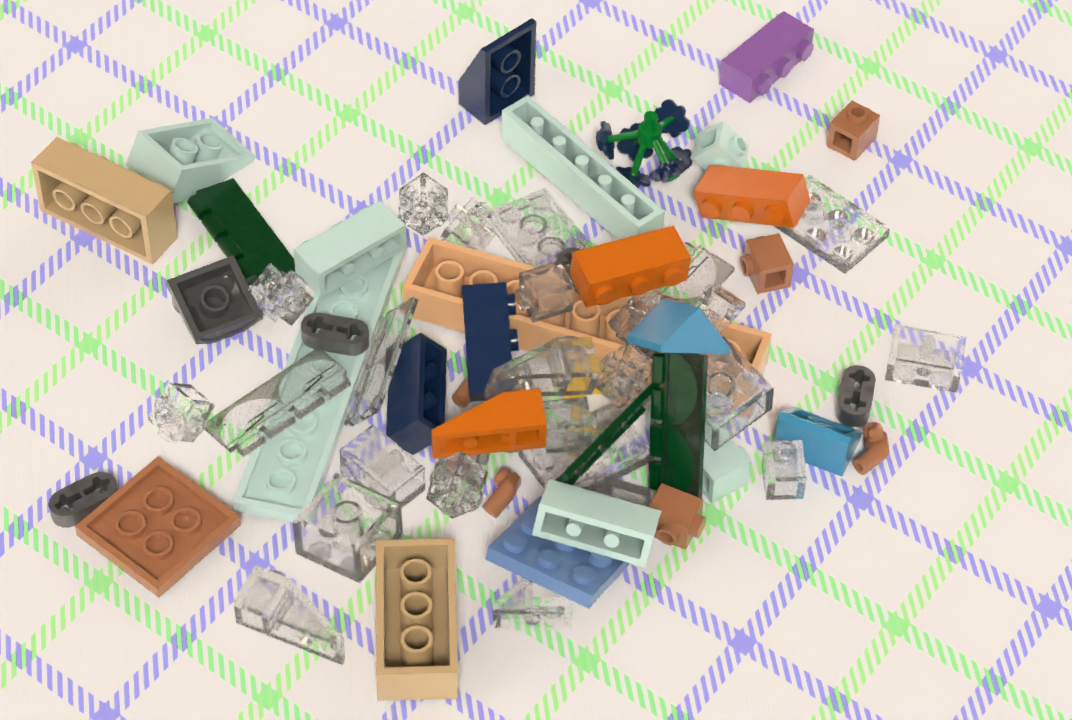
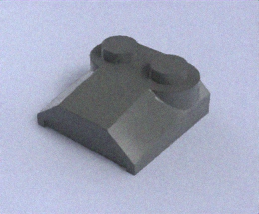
(214, 301)

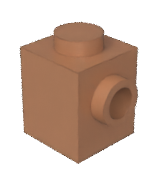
(853, 130)
(767, 263)
(679, 516)

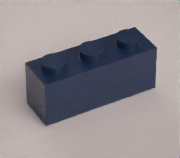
(487, 332)
(417, 394)

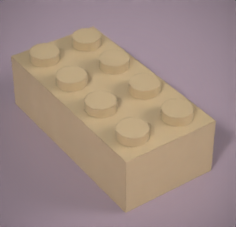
(105, 200)
(416, 620)

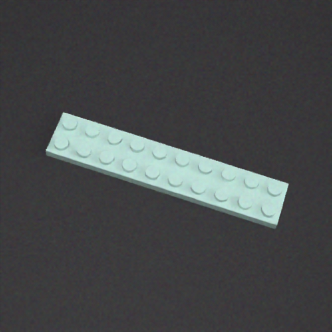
(293, 465)

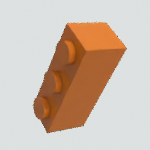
(752, 195)
(630, 266)

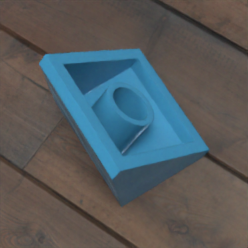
(677, 329)
(824, 441)

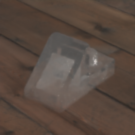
(720, 306)
(522, 612)

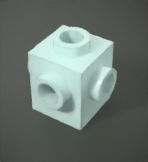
(720, 147)

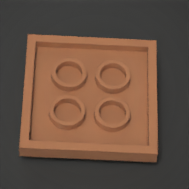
(158, 526)

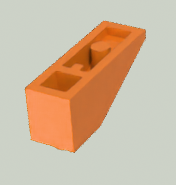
(500, 424)

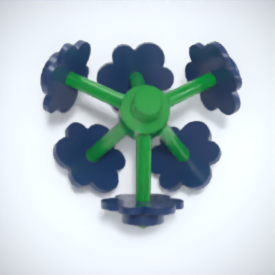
(643, 137)

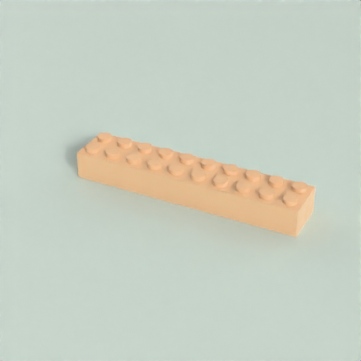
(447, 266)

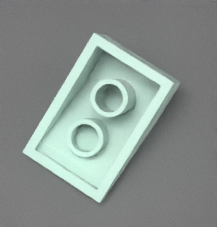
(188, 156)

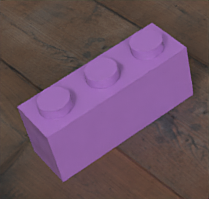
(766, 57)

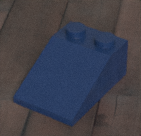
(500, 74)

